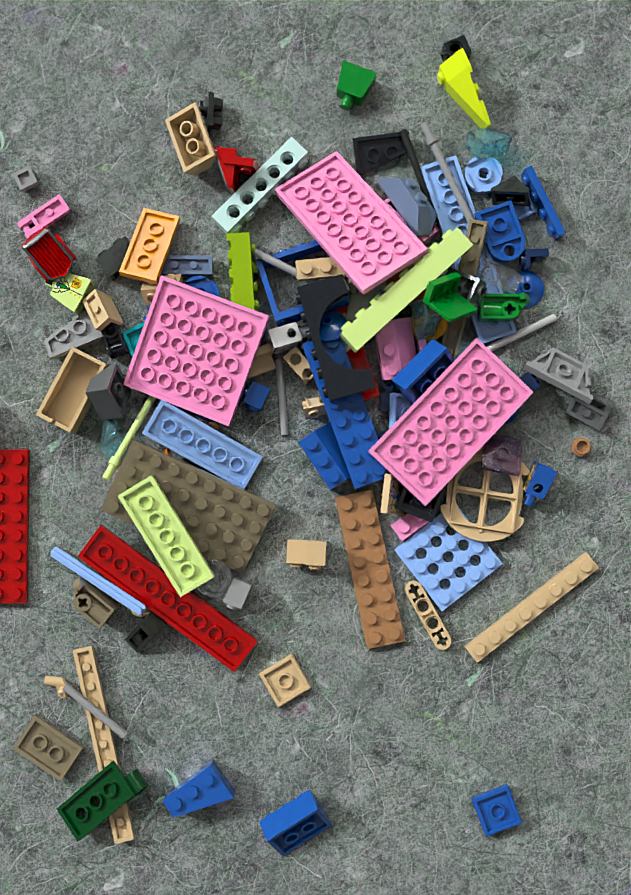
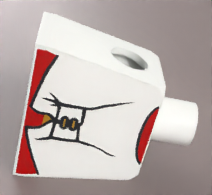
(280, 340)

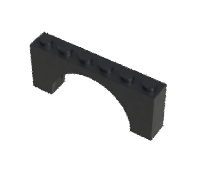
(315, 301)

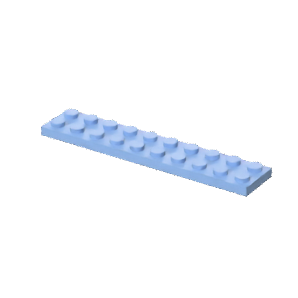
(450, 217)

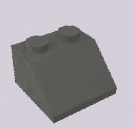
(109, 393)

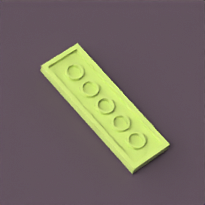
(166, 535)

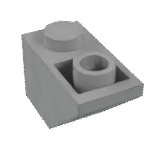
(237, 594)

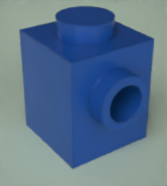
(256, 396)

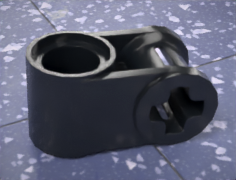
(115, 343)

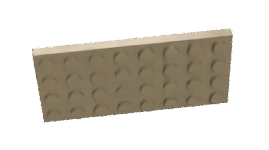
(216, 513)

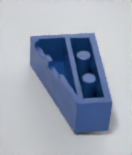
(199, 791)

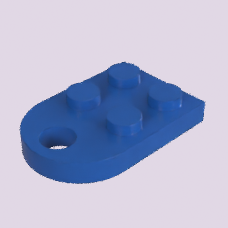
(502, 231)

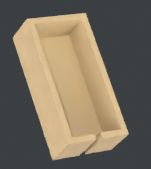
(67, 398)

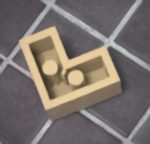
(306, 552)

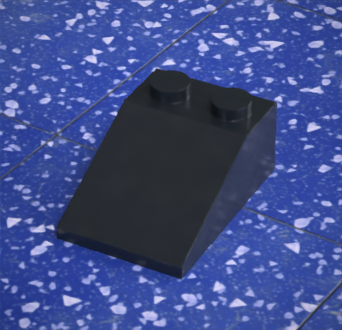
(409, 503)

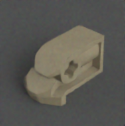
(99, 605)

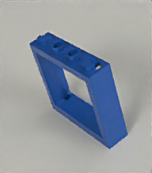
(293, 314)

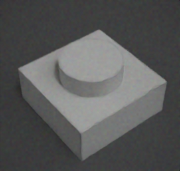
(25, 178)

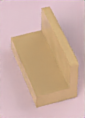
(101, 309)
(263, 361)

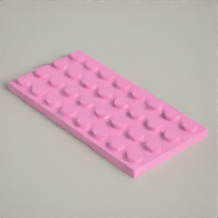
(351, 222)
(450, 421)

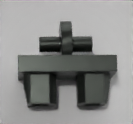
(210, 105)

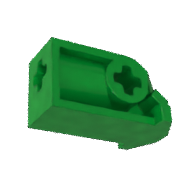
(492, 307)

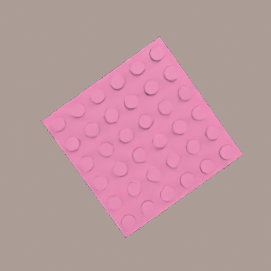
(196, 350)

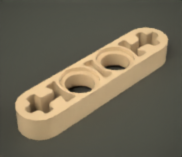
(426, 615)

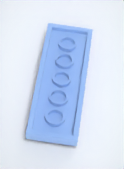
(202, 444)

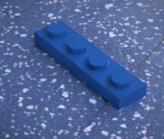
(546, 210)

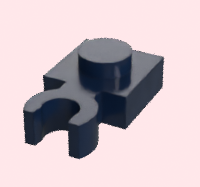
(385, 396)

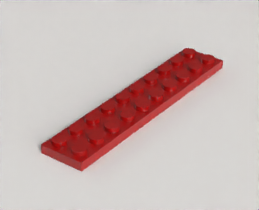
(153, 588)

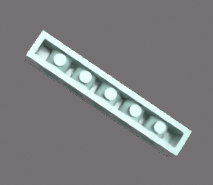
(290, 150)

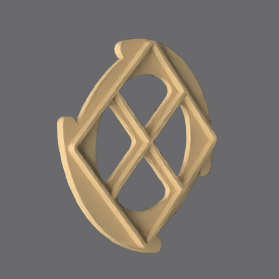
(480, 531)

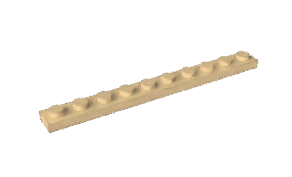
(101, 734)

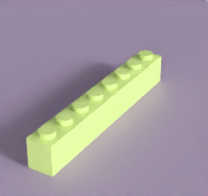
(405, 290)

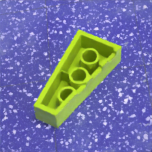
(242, 270)

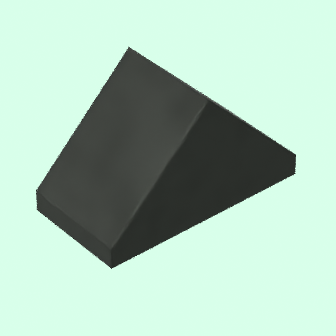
(512, 190)

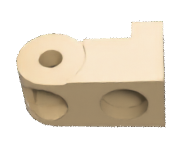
(299, 364)

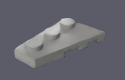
(75, 334)

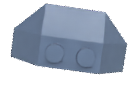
(410, 204)

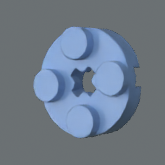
(472, 172)

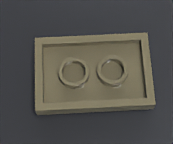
(48, 747)

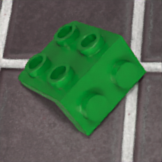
(443, 298)

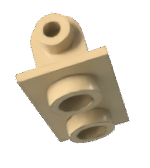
(313, 408)

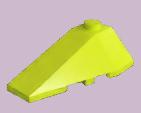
(458, 83)

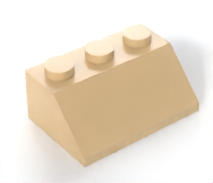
(191, 140)

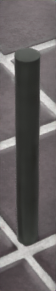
(414, 162)

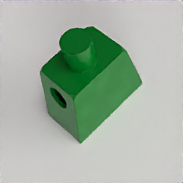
(354, 84)

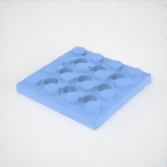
(430, 582)

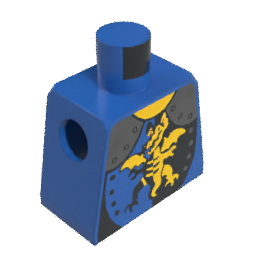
(540, 475)

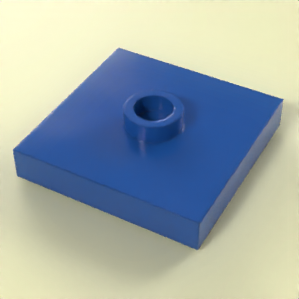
(496, 810)

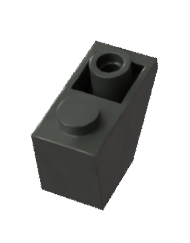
(112, 259)

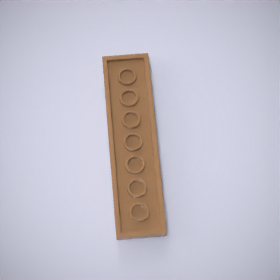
(370, 569)

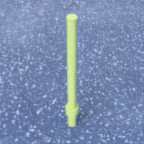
(115, 461)

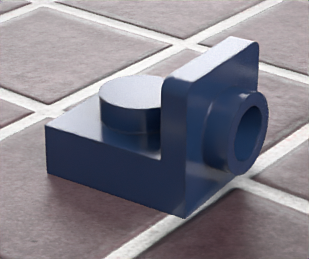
(534, 255)

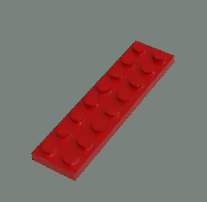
(14, 525)

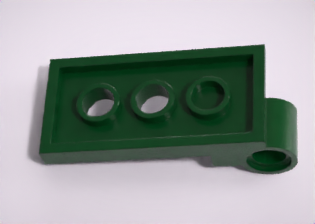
(113, 791)

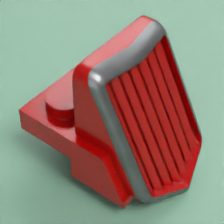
(232, 165)
(49, 254)

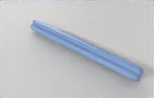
(99, 581)

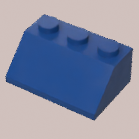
(423, 370)
(326, 455)
(295, 823)

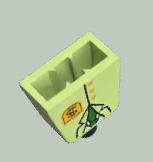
(71, 291)

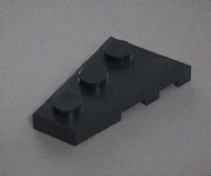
(376, 150)

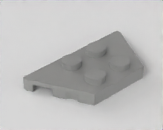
(563, 373)

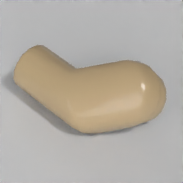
(58, 682)

